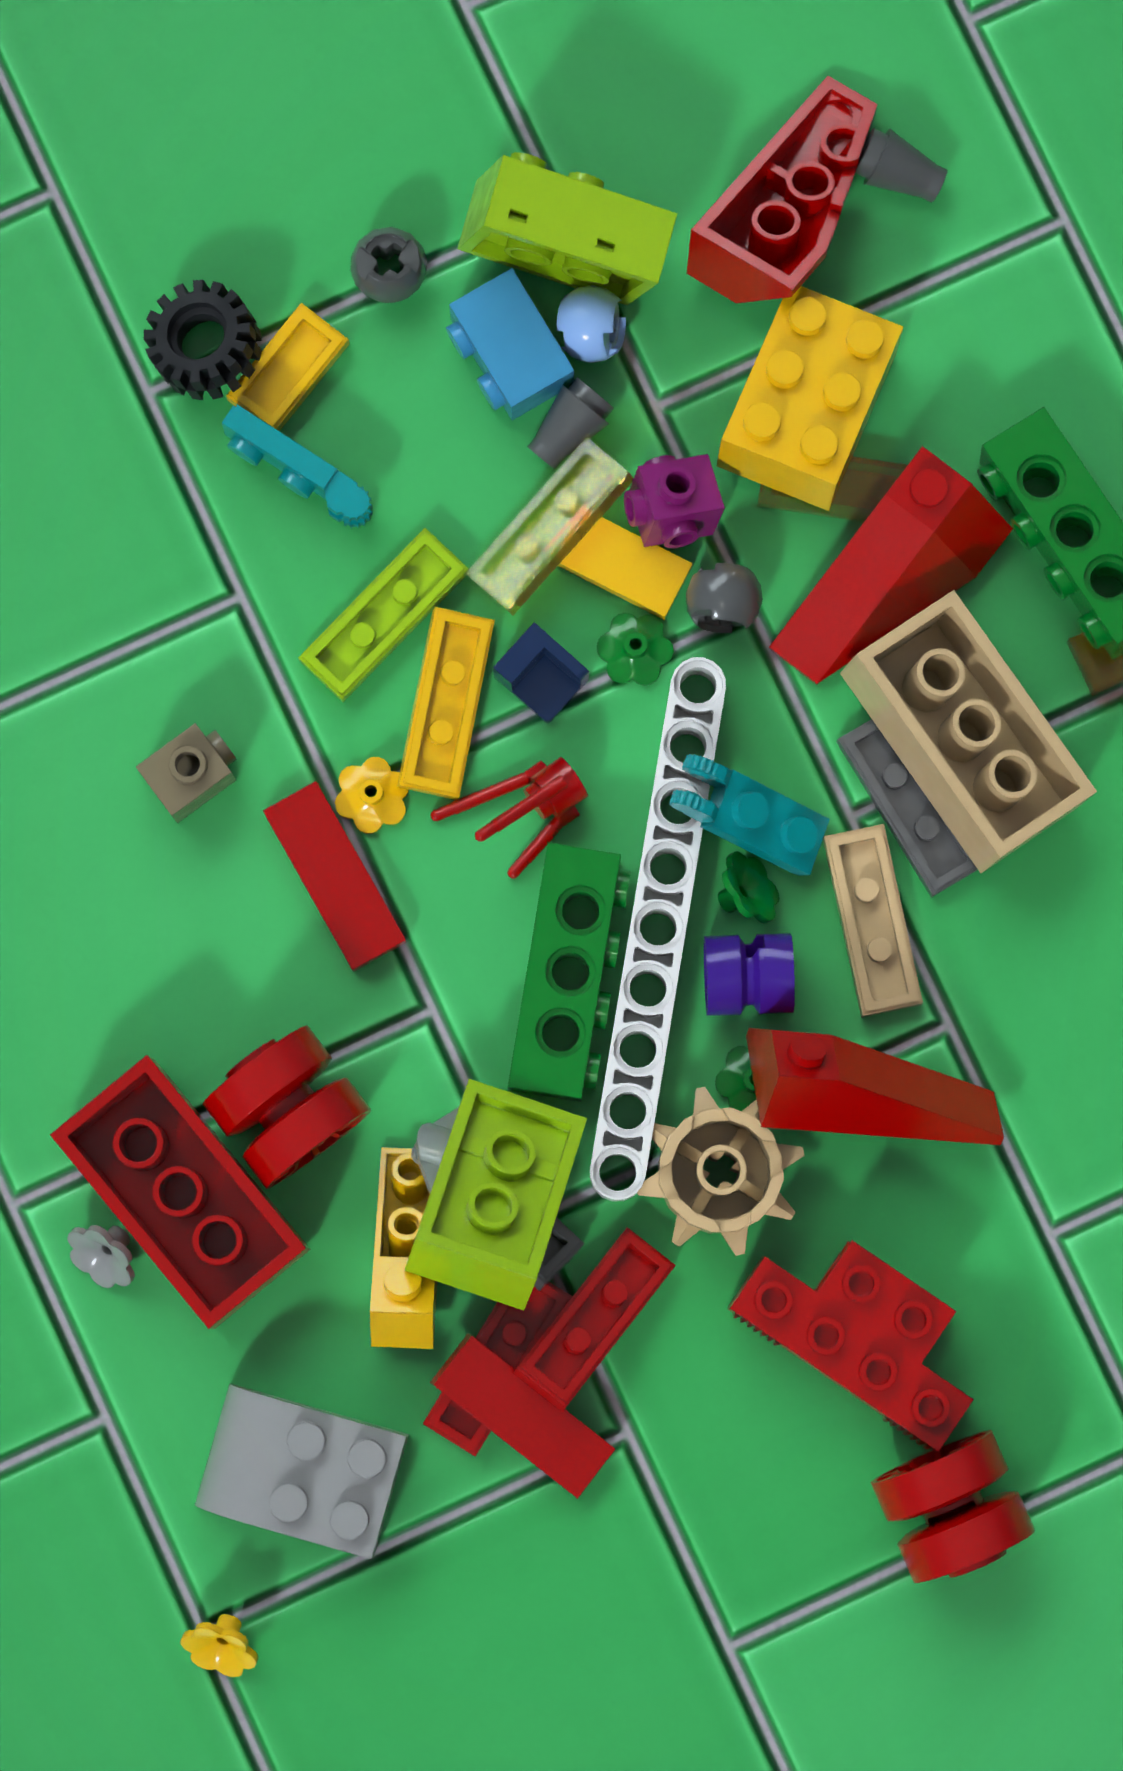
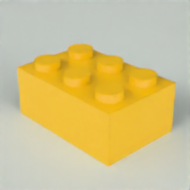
(809, 397)

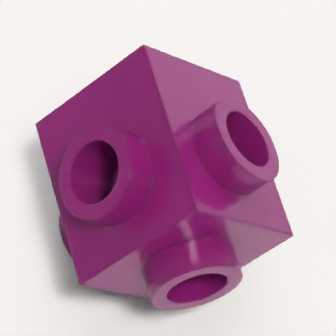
(674, 500)

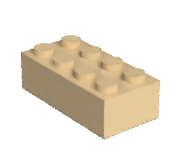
(967, 731)

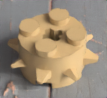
(728, 1207)

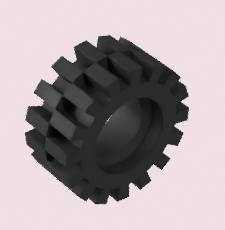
(184, 314)

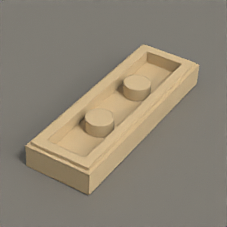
(872, 920)

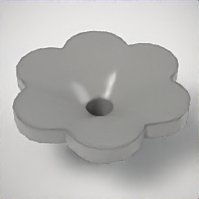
(102, 1254)

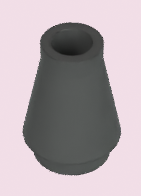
(899, 167)
(572, 417)

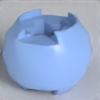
(591, 323)

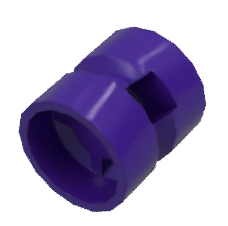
(749, 974)

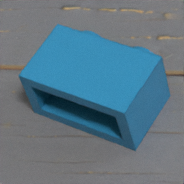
(509, 344)

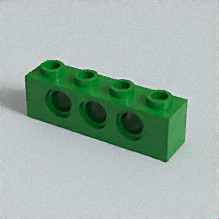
(1040, 450)
(567, 875)

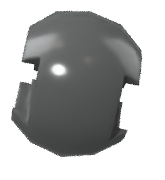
(385, 244)
(724, 598)

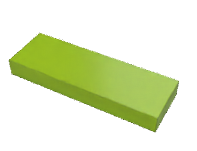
(384, 614)

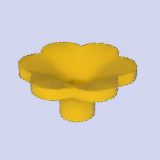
(371, 812)
(220, 1646)

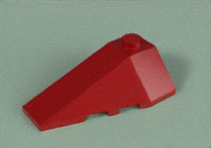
(786, 203)
(910, 552)
(853, 1089)

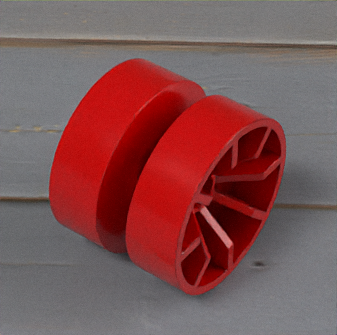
(275, 1090)
(960, 1524)

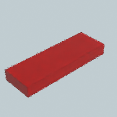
(334, 876)
(594, 1319)
(511, 1337)
(521, 1416)

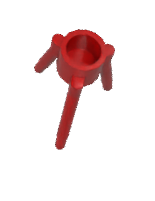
(552, 790)

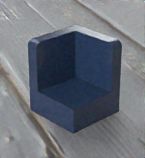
(541, 673)

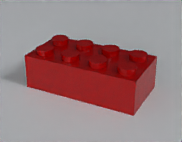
(180, 1192)

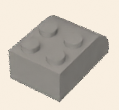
(301, 1471)

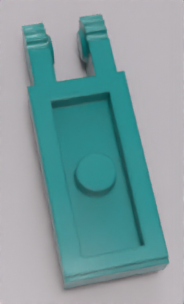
(300, 468)
(753, 816)

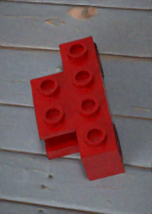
(864, 1333)

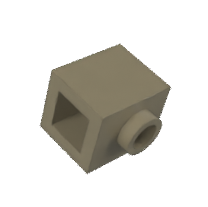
(189, 771)

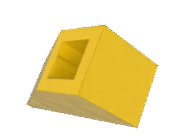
(400, 1301)

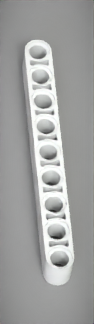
(664, 960)

